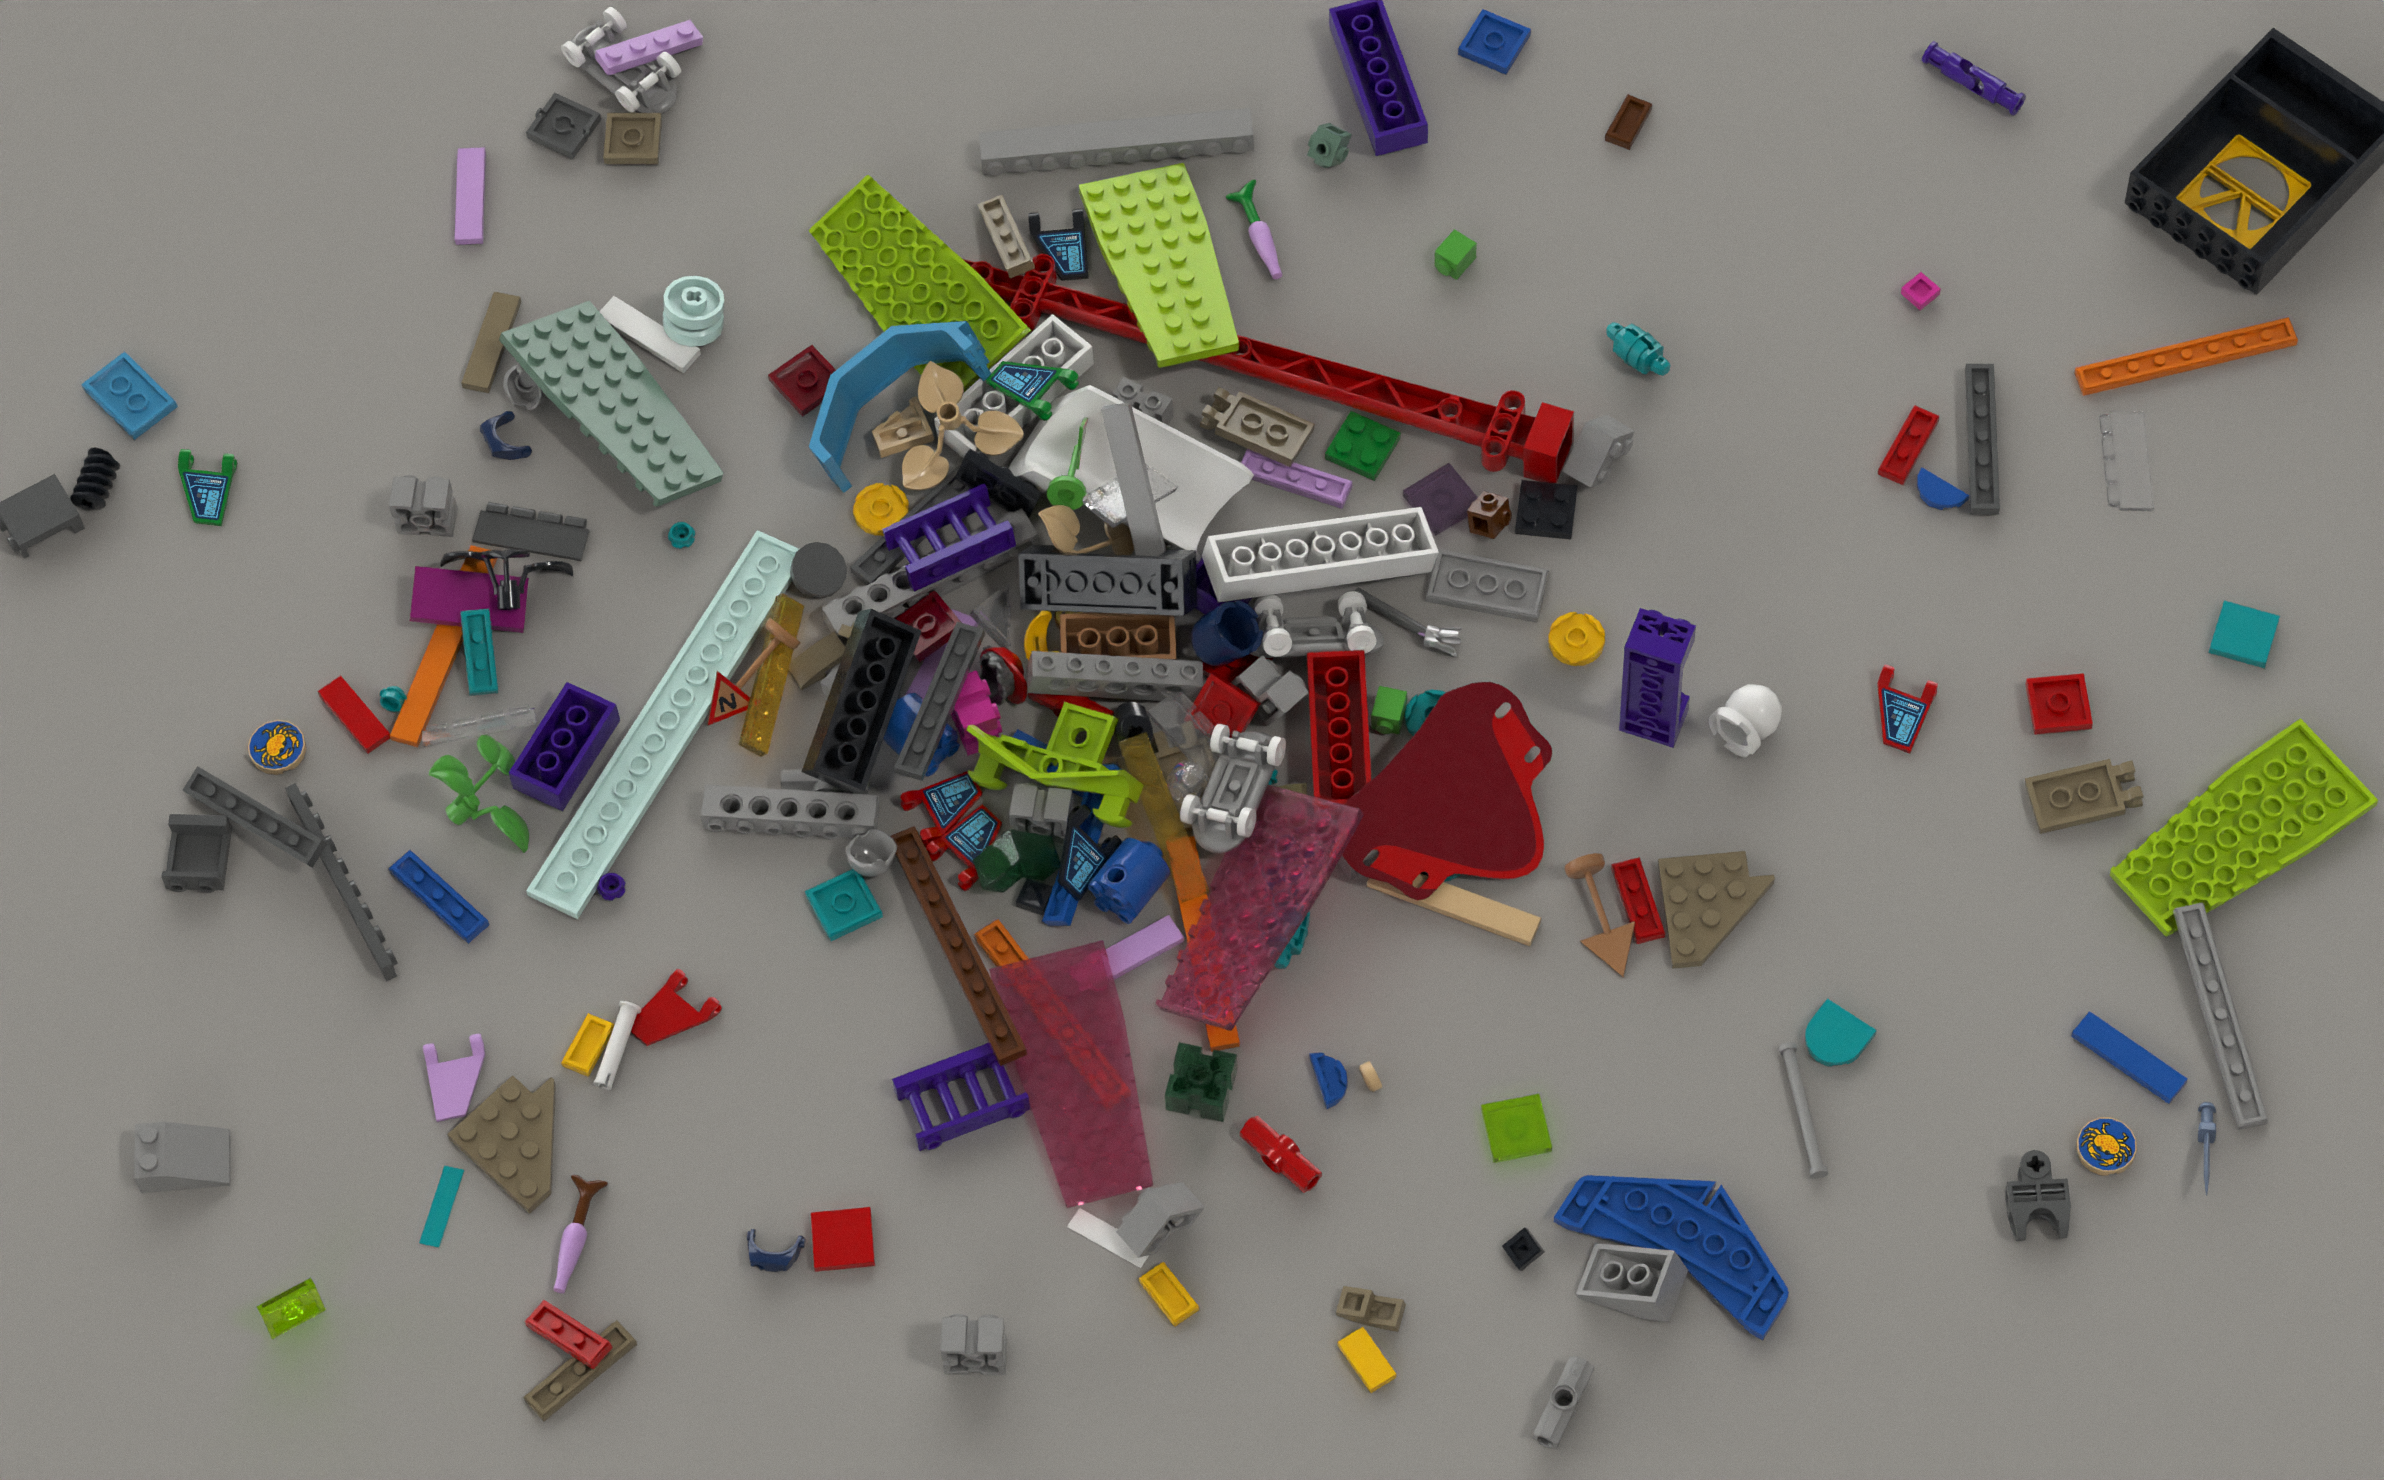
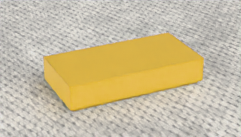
(588, 1045)
(1169, 1294)
(1366, 1359)

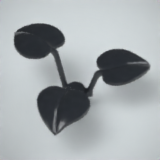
(508, 592)

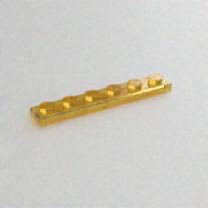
(770, 680)
(1164, 818)

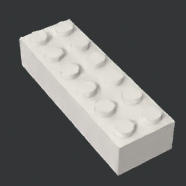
(1048, 345)

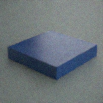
(1494, 41)

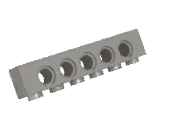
(1112, 676)
(778, 802)

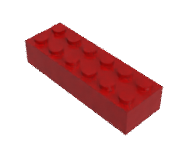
(1338, 724)

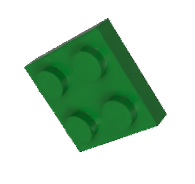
(1362, 445)

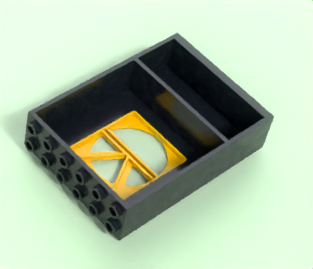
(2272, 108)

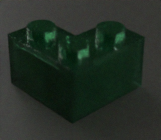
(1016, 857)

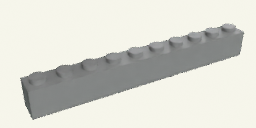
(1116, 141)

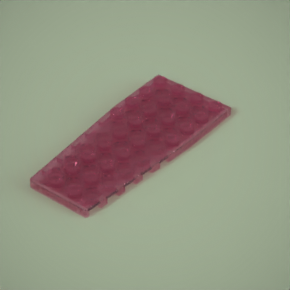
(1257, 904)
(1078, 1070)

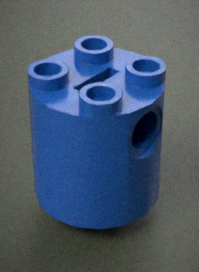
(901, 724)
(1129, 879)

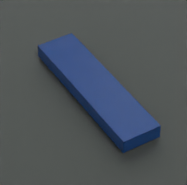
(439, 896)
(2129, 1057)

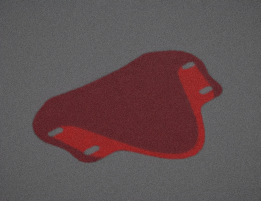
(1455, 797)

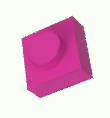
(1920, 291)

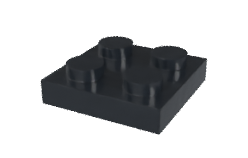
(1546, 509)

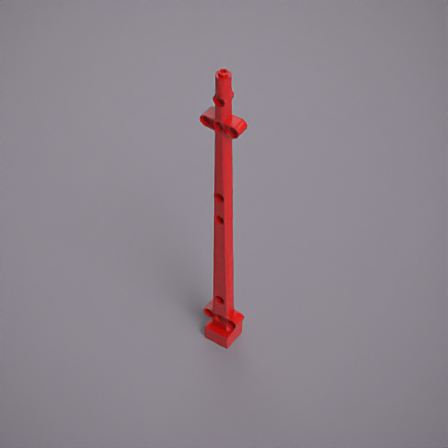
(1538, 441)

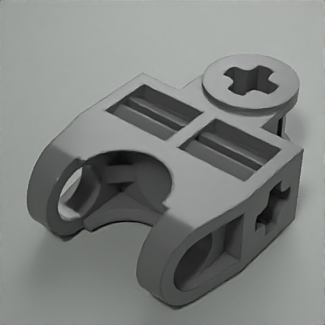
(2037, 1196)

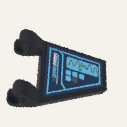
(1064, 246)
(1081, 855)

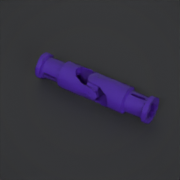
(1969, 75)

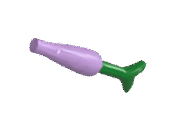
(1258, 230)

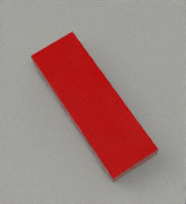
(1908, 445)
(354, 714)
(1638, 900)
(568, 1334)

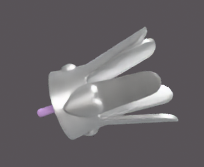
(1437, 638)

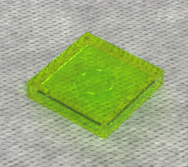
(1516, 1128)
(291, 1308)

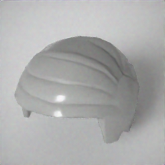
(522, 388)
(871, 853)

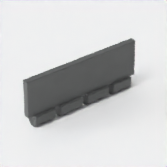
(537, 536)

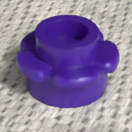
(608, 880)

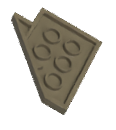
(1706, 902)
(513, 1140)

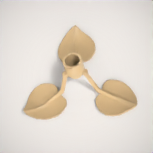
(940, 393)
(1064, 526)

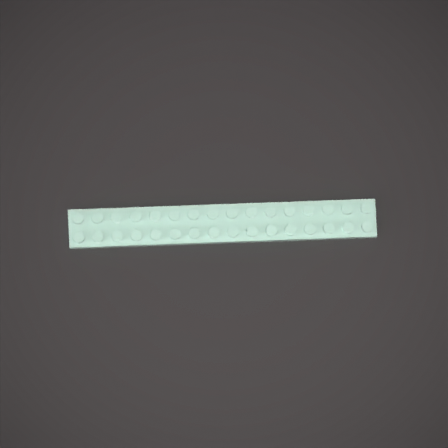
(664, 727)

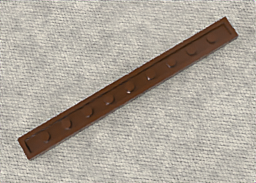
(958, 947)

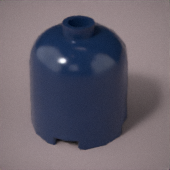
(1226, 634)

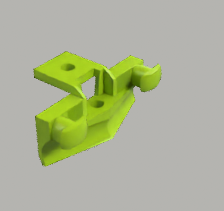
(1078, 767)

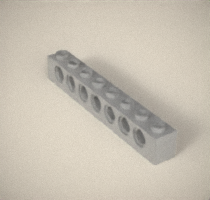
(898, 600)

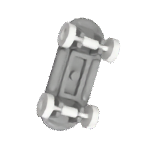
(638, 89)
(1316, 634)
(1234, 789)

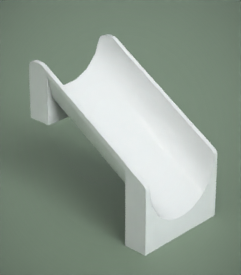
(1201, 473)

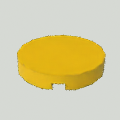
(879, 507)
(1576, 639)

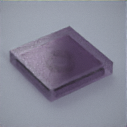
(1442, 498)

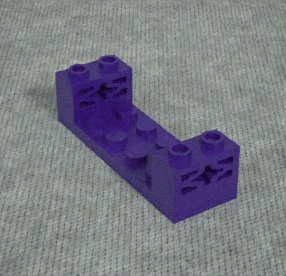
(1653, 676)

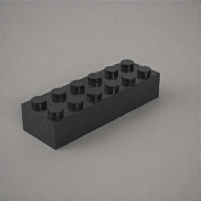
(861, 701)

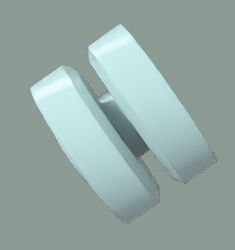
(693, 311)

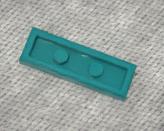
(479, 652)

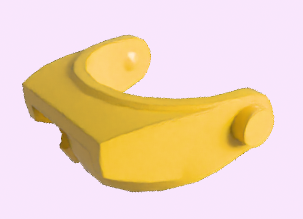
(1036, 634)

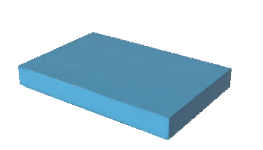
(129, 395)

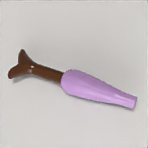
(575, 1233)

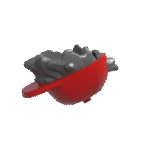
(1003, 674)

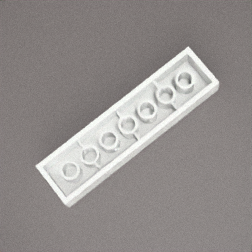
(1319, 554)

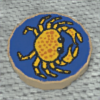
(277, 747)
(2106, 1146)

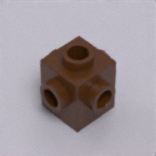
(1489, 515)

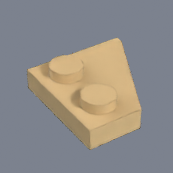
(903, 430)

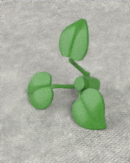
(456, 775)

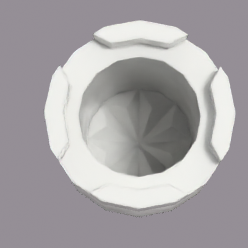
(1747, 718)

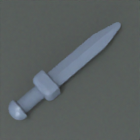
(2207, 1135)

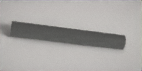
(1392, 613)

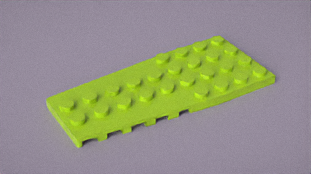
(1163, 261)
(911, 274)
(2245, 827)

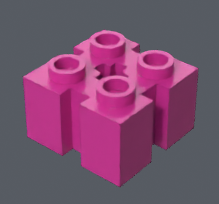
(976, 709)

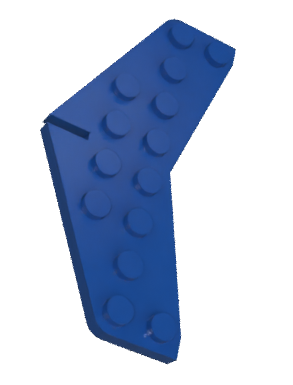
(1708, 1239)

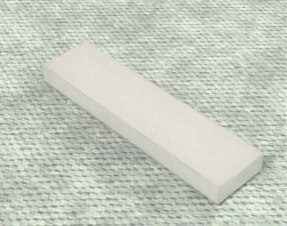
(648, 334)

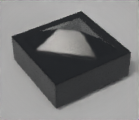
(1034, 896)
(1523, 1249)

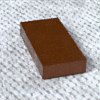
(1628, 122)

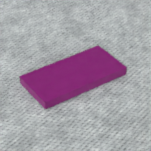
(444, 593)

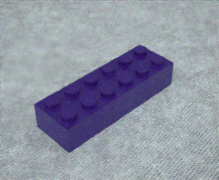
(1378, 76)

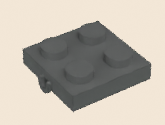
(563, 125)

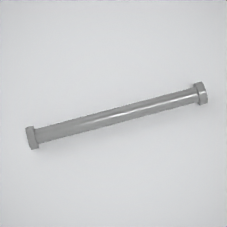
(1817, 1169)

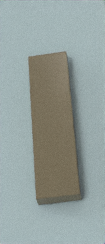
(1006, 236)
(488, 348)
(575, 1376)

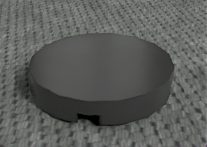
(818, 570)

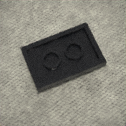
(1001, 483)

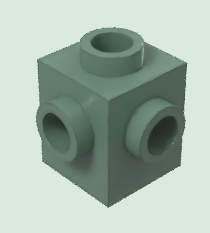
(1329, 145)

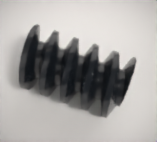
(95, 480)
(1132, 714)

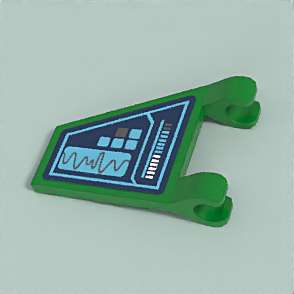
(1029, 383)
(206, 490)

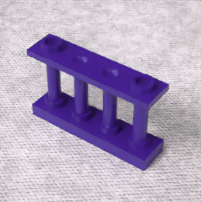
(959, 555)
(938, 1077)

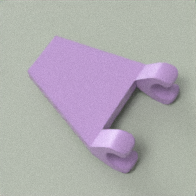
(454, 1080)

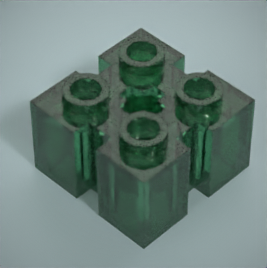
(1193, 1067)

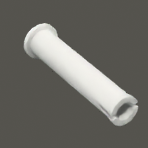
(616, 1044)

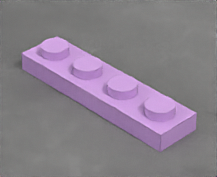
(648, 47)

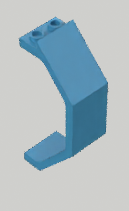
(875, 370)

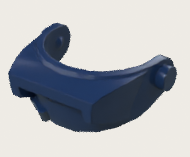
(499, 448)
(773, 1260)

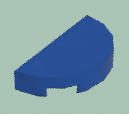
(1938, 492)
(1330, 1078)

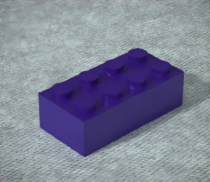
(564, 746)

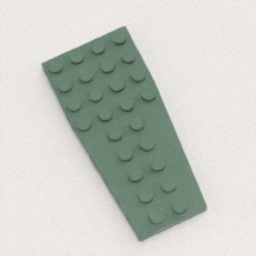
(615, 399)

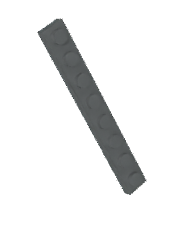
(348, 890)

